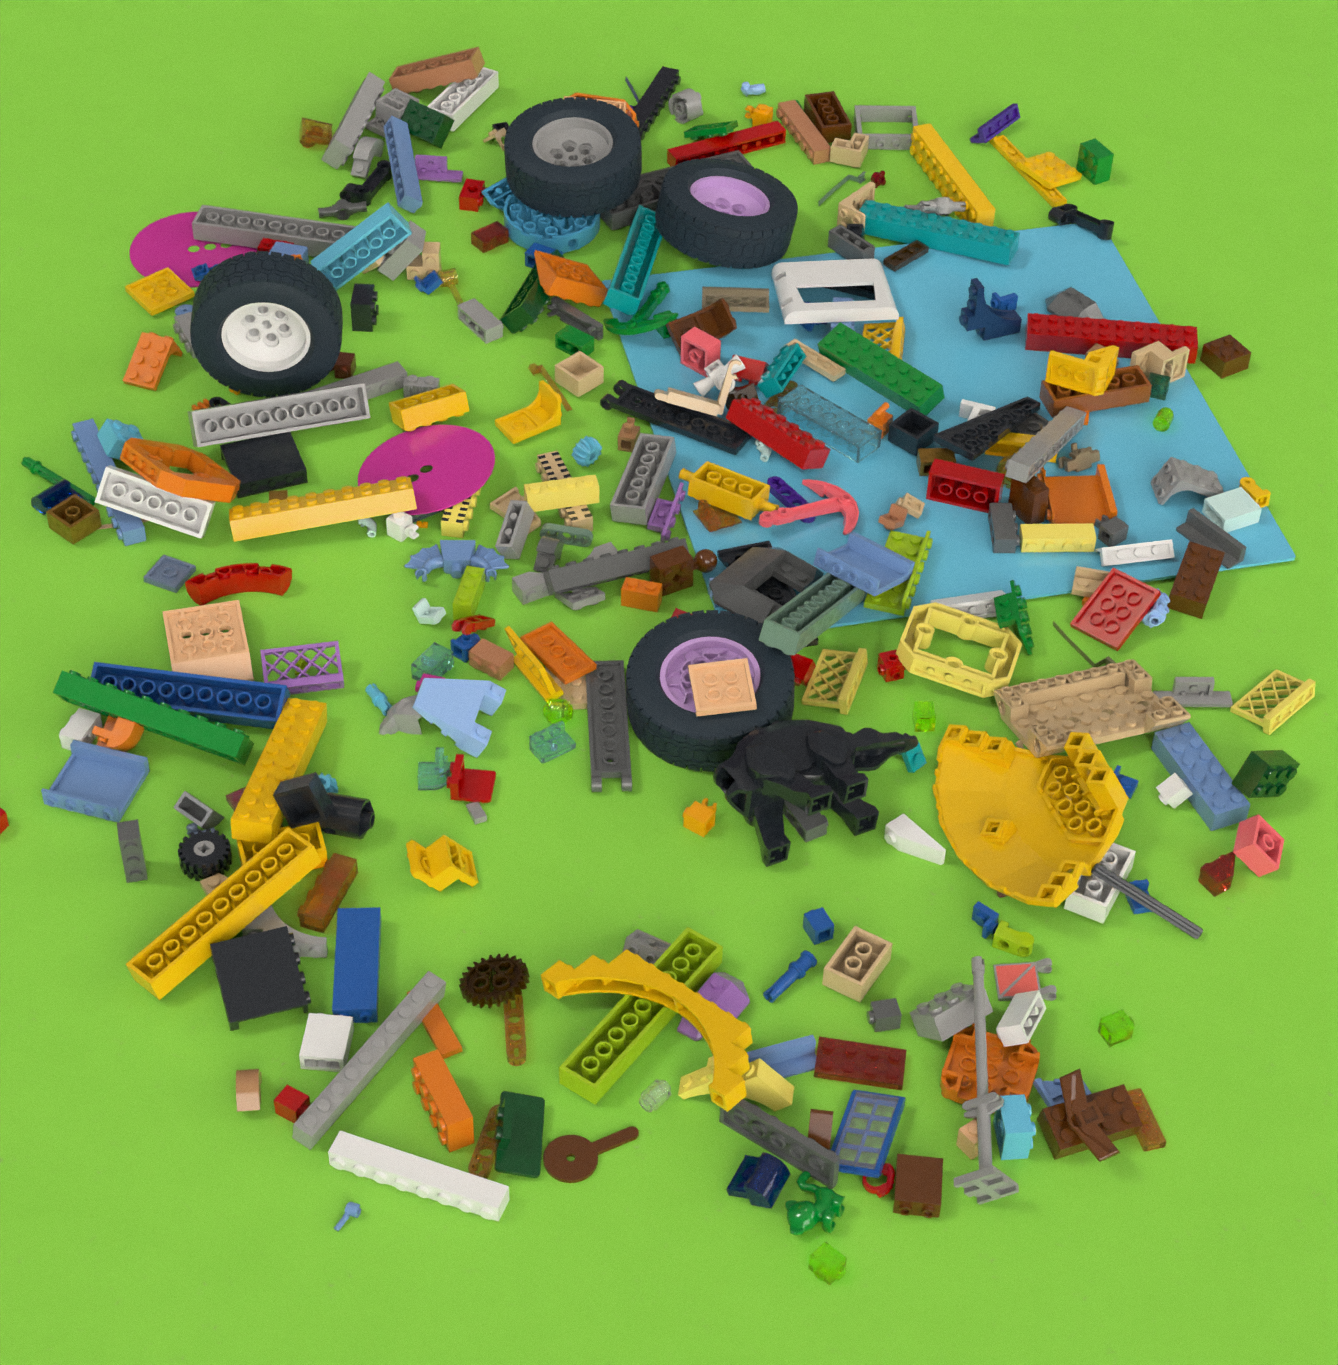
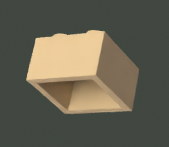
(579, 374)

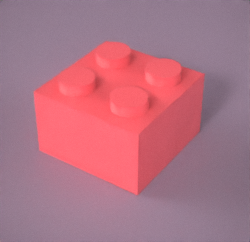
(699, 350)
(1258, 845)

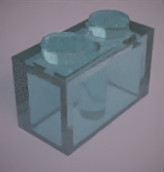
(433, 661)

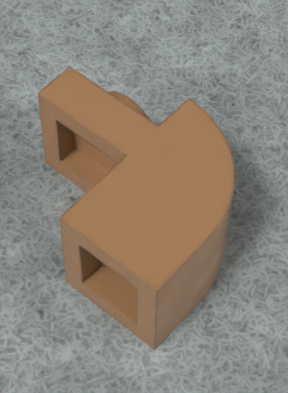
(248, 1089)

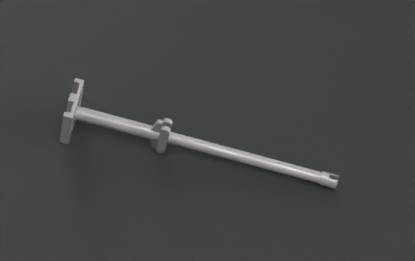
(988, 1181)

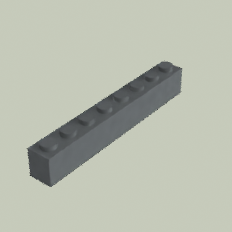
(605, 568)

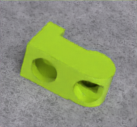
(1012, 940)

